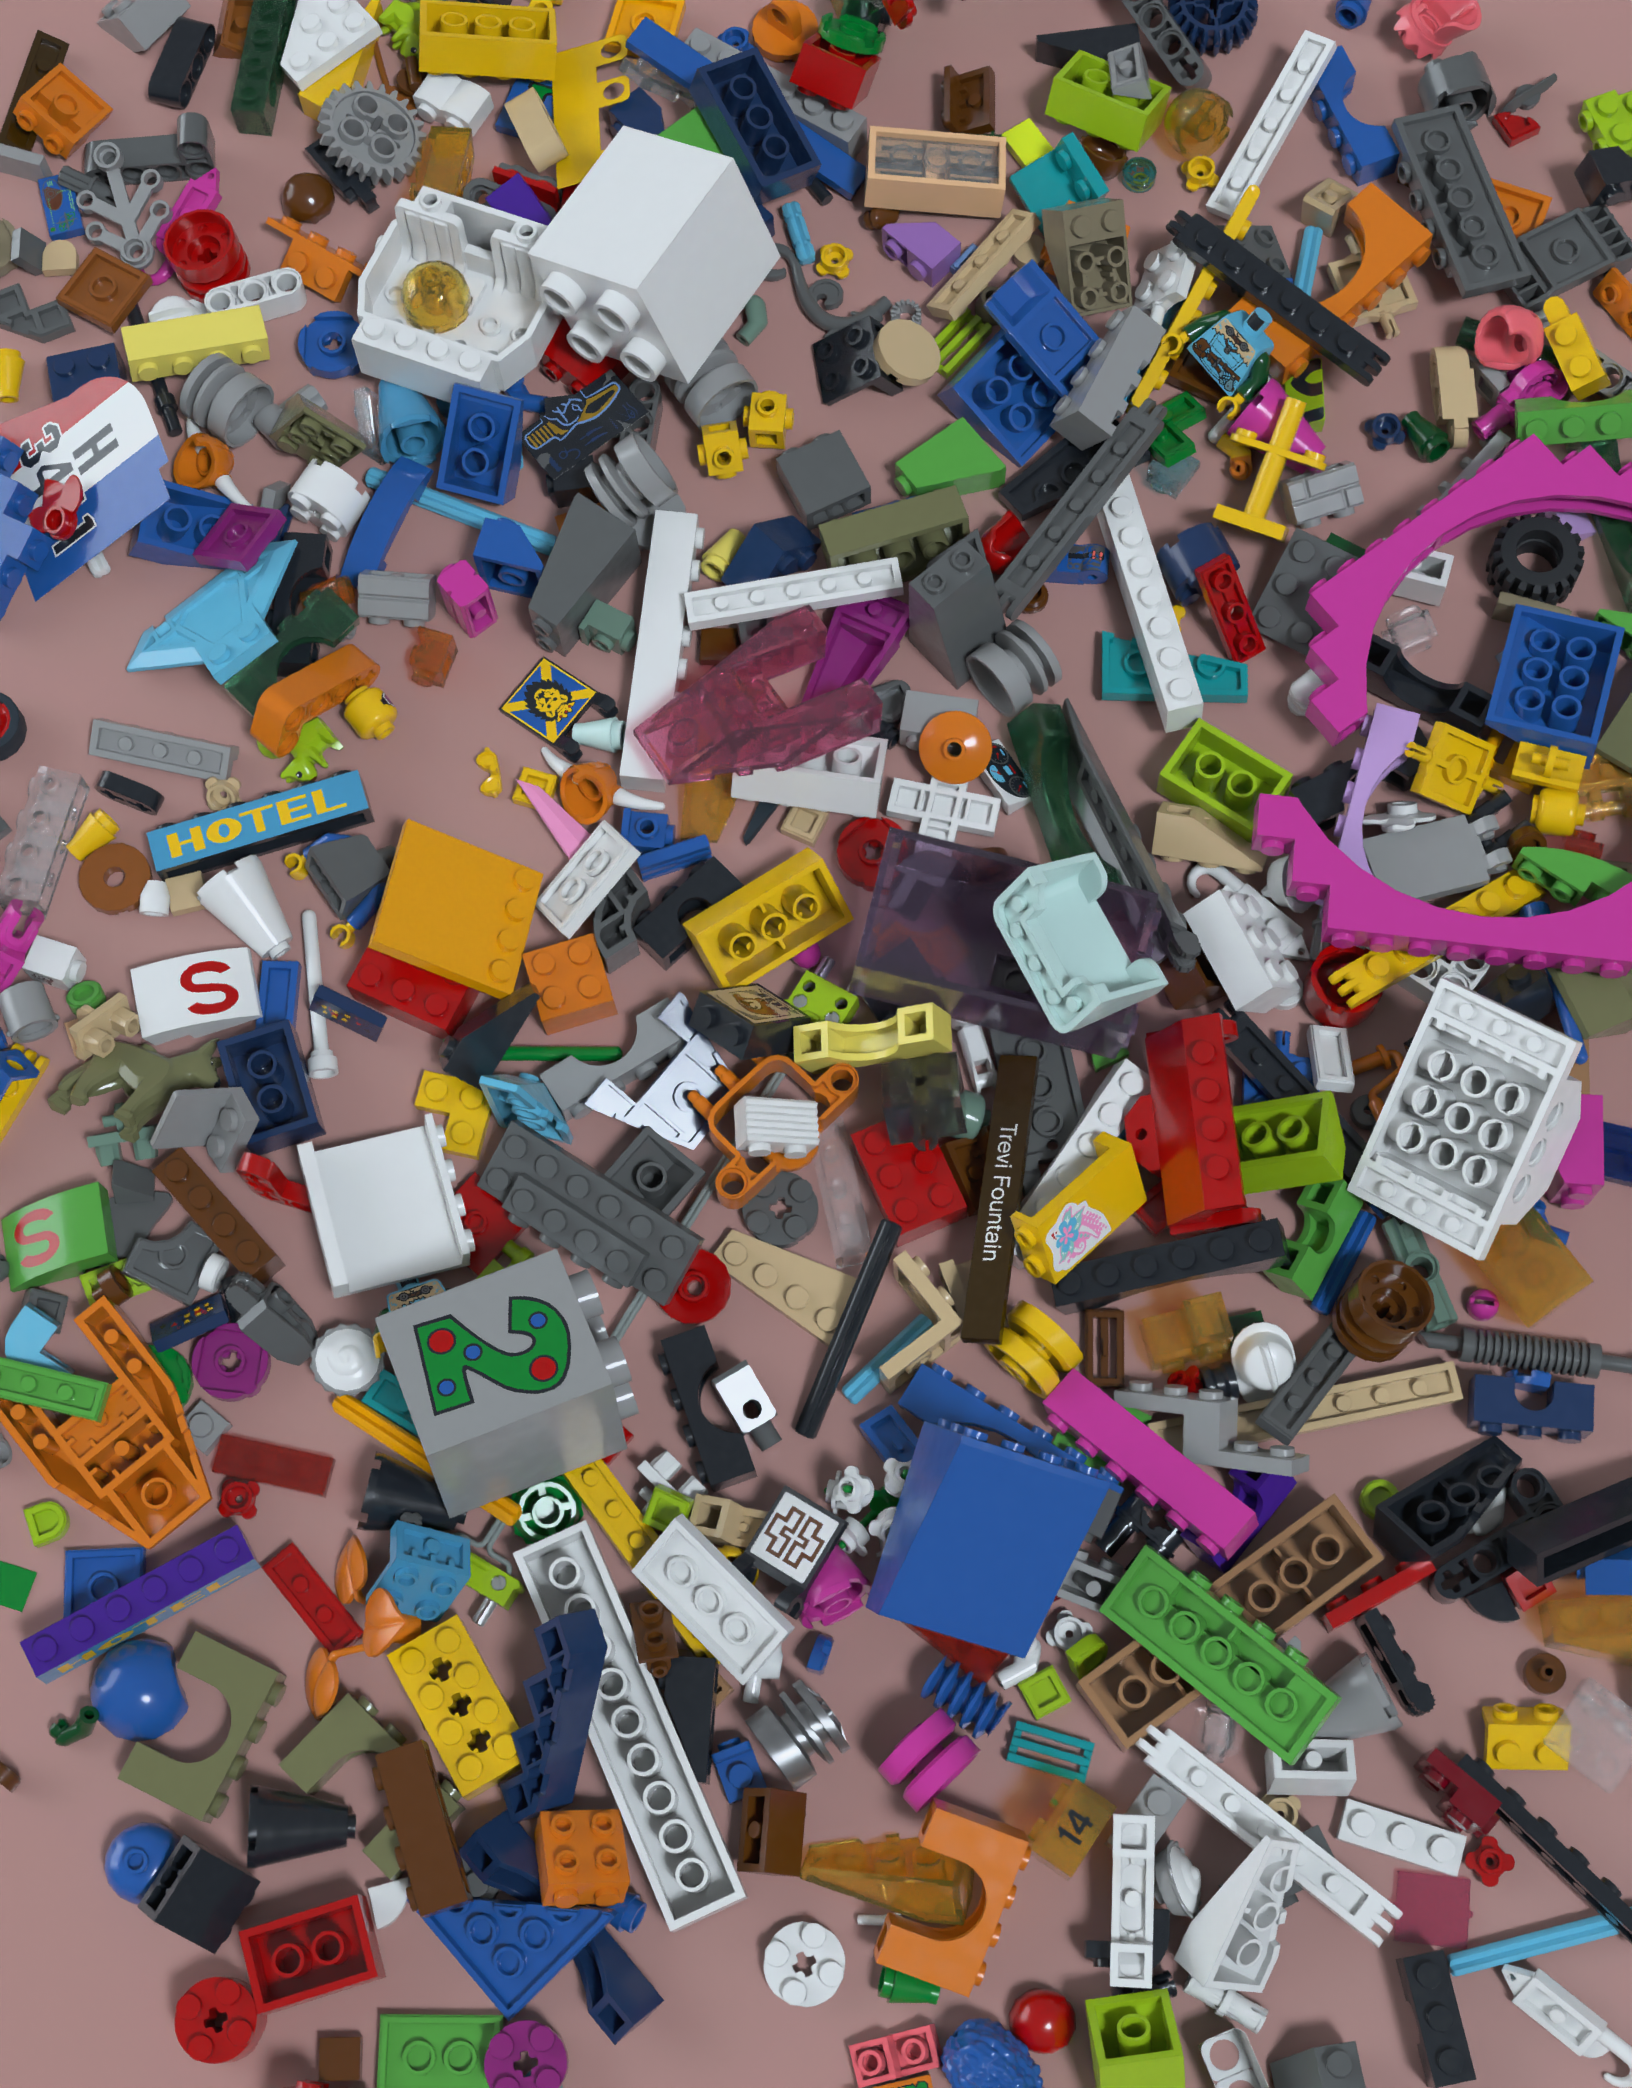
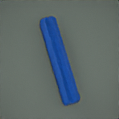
(1343, 1263)

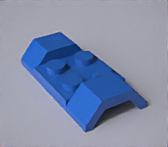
(1042, 326)

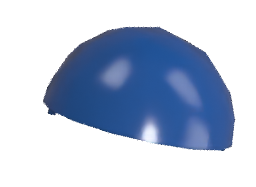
(138, 1690)

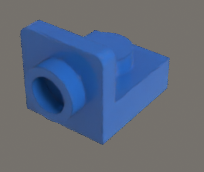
(737, 1768)

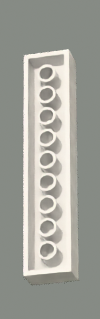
(637, 1738)

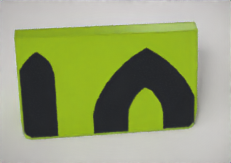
(1309, 389)

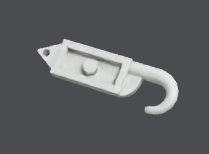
(1284, 927)
(1567, 2018)

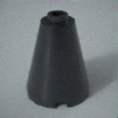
(403, 1489)
(294, 1826)

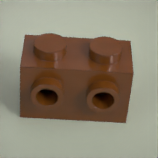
(775, 1832)

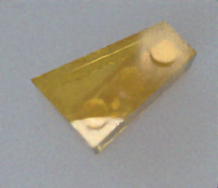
(445, 161)
(1590, 1626)

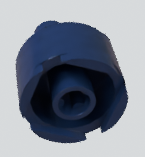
(1193, 550)

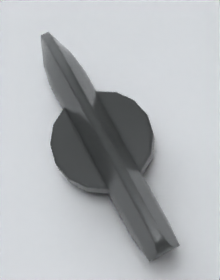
(1529, 95)

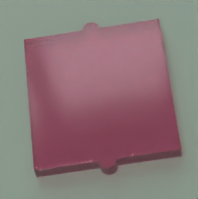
(1432, 1909)

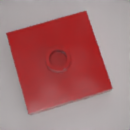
(487, 1223)

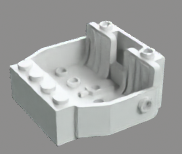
(507, 316)

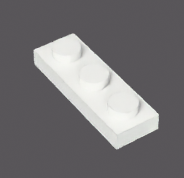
(1401, 1838)

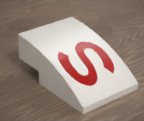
(195, 994)

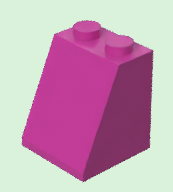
(1582, 1165)

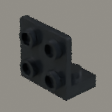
(848, 362)

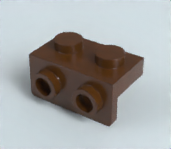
(969, 101)
(967, 1163)

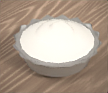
(346, 1360)
(1177, 1881)

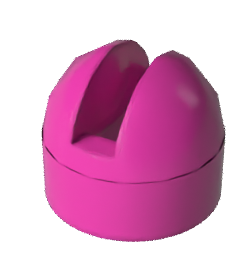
(808, 957)
(1482, 1312)

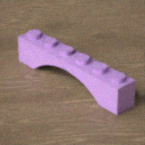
(1384, 750)

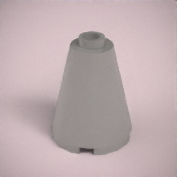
(1364, 1705)

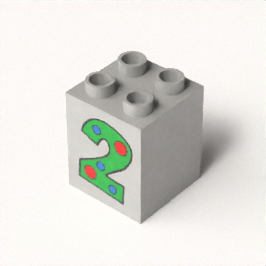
(510, 1380)

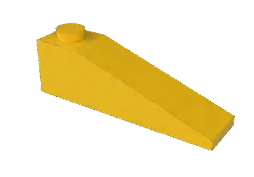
(347, 72)

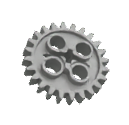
(371, 132)

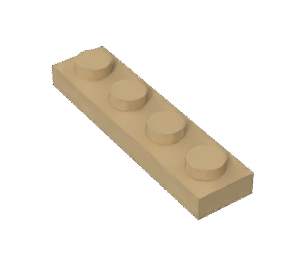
(983, 264)

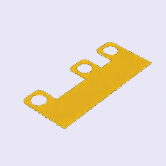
(578, 103)

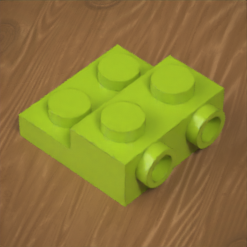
(1608, 120)

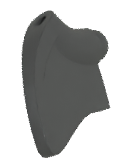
(136, 1221)

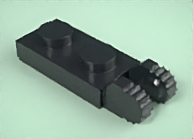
(1394, 1663)

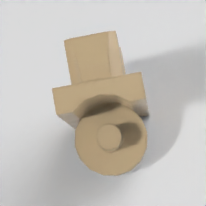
(102, 1025)

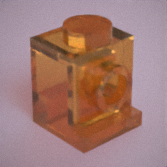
(432, 657)

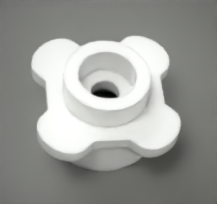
(1065, 1623)

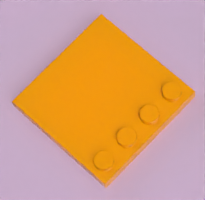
(456, 910)

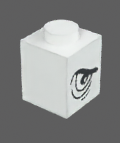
(55, 963)

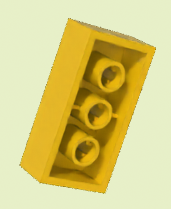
(487, 40)
(771, 899)
(433, 1698)

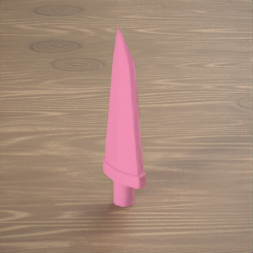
(563, 827)

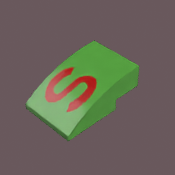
(59, 1237)

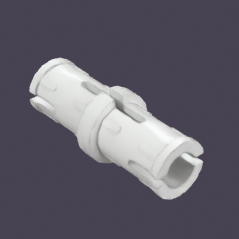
(1229, 2004)

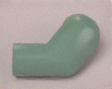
(757, 320)

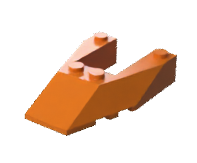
(141, 1458)

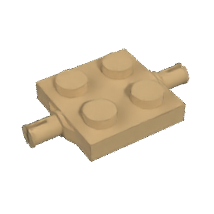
(1393, 300)

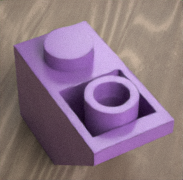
(922, 248)

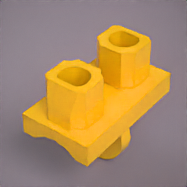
(1548, 767)

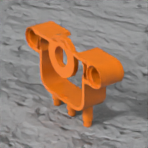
(819, 1090)

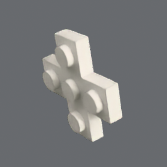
(943, 808)

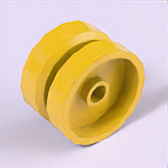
(1035, 1349)

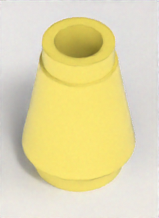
(719, 556)

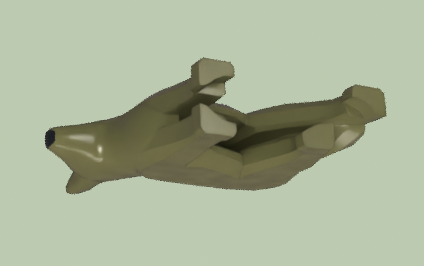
(144, 1078)

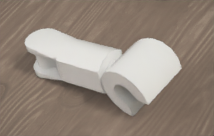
(975, 1054)

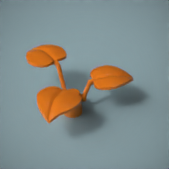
(382, 1628)

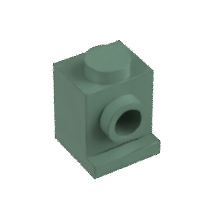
(608, 628)

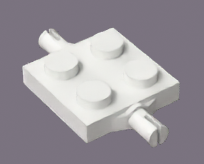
(1164, 281)

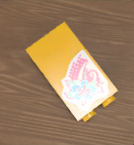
(1082, 1212)

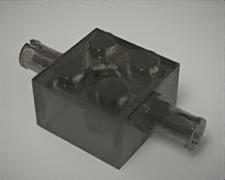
(923, 1099)

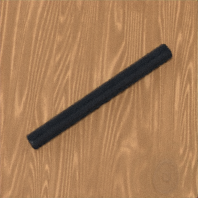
(848, 1329)

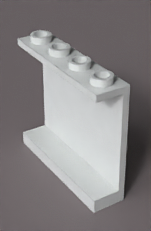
(386, 1208)

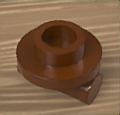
(410, 78)

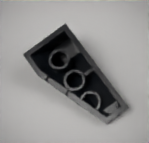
(1444, 1504)

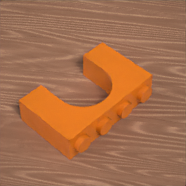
(956, 1954)

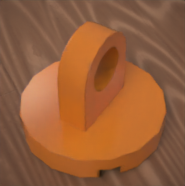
(782, 29)

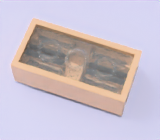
(935, 172)

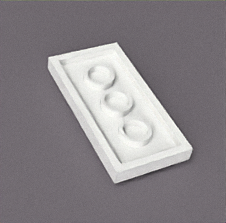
(712, 1599)

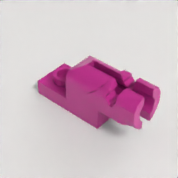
(14, 947)

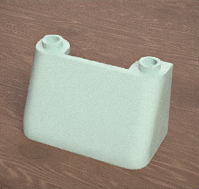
(1069, 945)

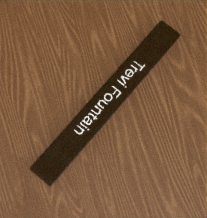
(999, 1199)

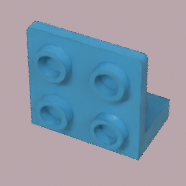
(424, 1570)

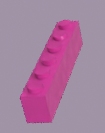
(1150, 1465)

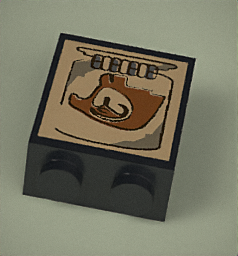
(747, 1020)

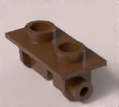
(654, 1636)

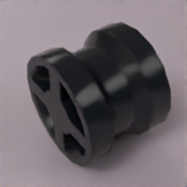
(1220, 1378)

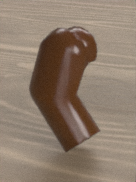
(879, 217)

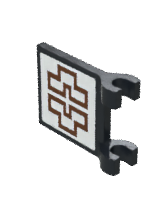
(792, 1547)

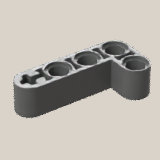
(1166, 34)
(174, 155)

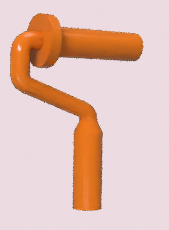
(1372, 1061)

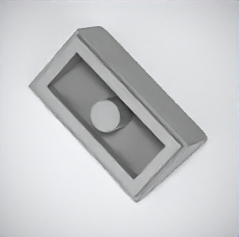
(1129, 72)

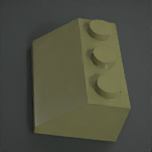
(1596, 1003)

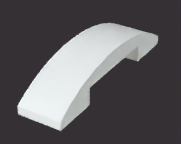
(1132, 1901)

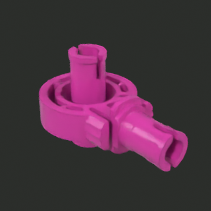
(1525, 383)

